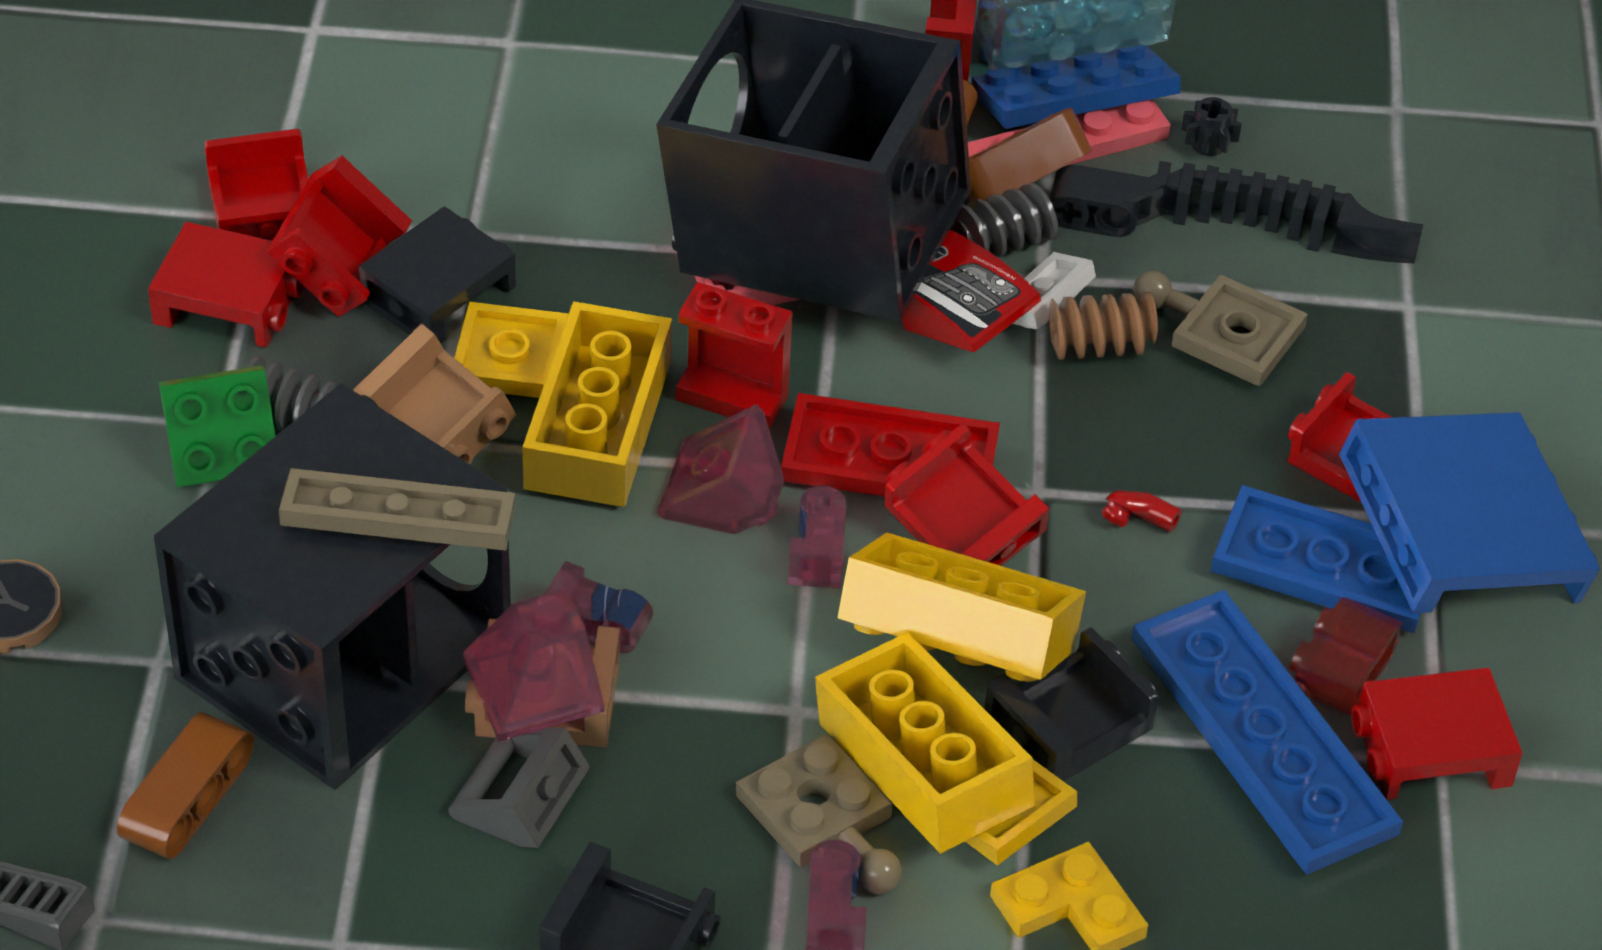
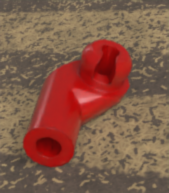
(1143, 505)

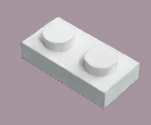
(1056, 278)

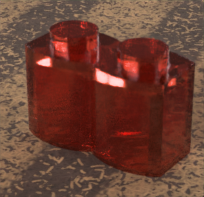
(1347, 649)

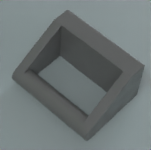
(534, 796)

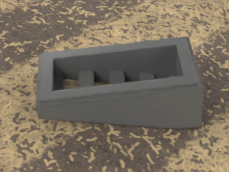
(55, 929)

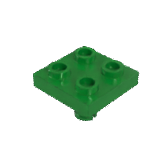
(216, 422)

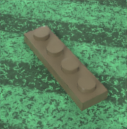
(397, 509)

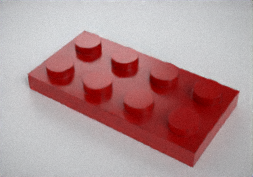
(861, 443)

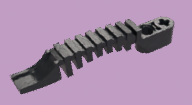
(1118, 202)

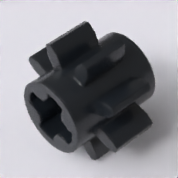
(1211, 126)

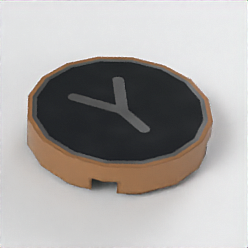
(27, 604)

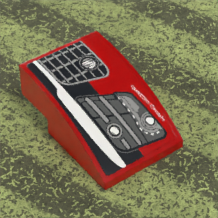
(968, 296)

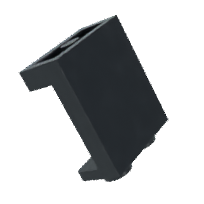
(435, 272)
(1078, 709)
(621, 913)

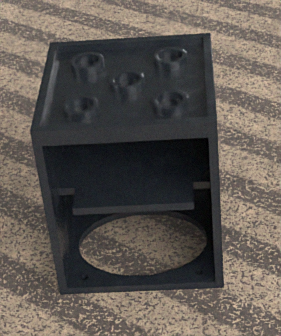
(834, 163)
(315, 631)

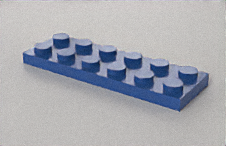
(1266, 732)

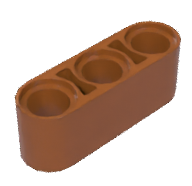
(1028, 155)
(185, 785)

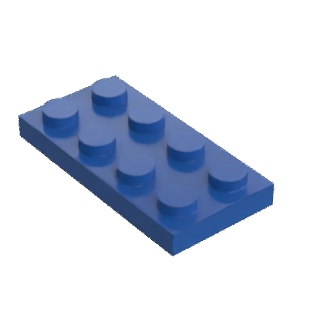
(1080, 82)
(1309, 555)

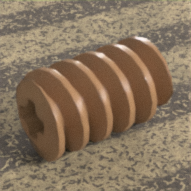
(1103, 323)

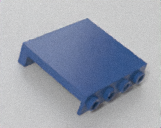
(1465, 505)

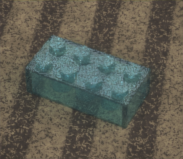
(1048, 30)

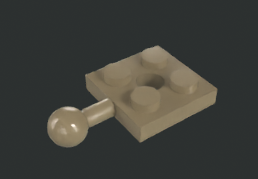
(1210, 321)
(850, 810)

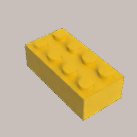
(597, 404)
(961, 606)
(925, 742)

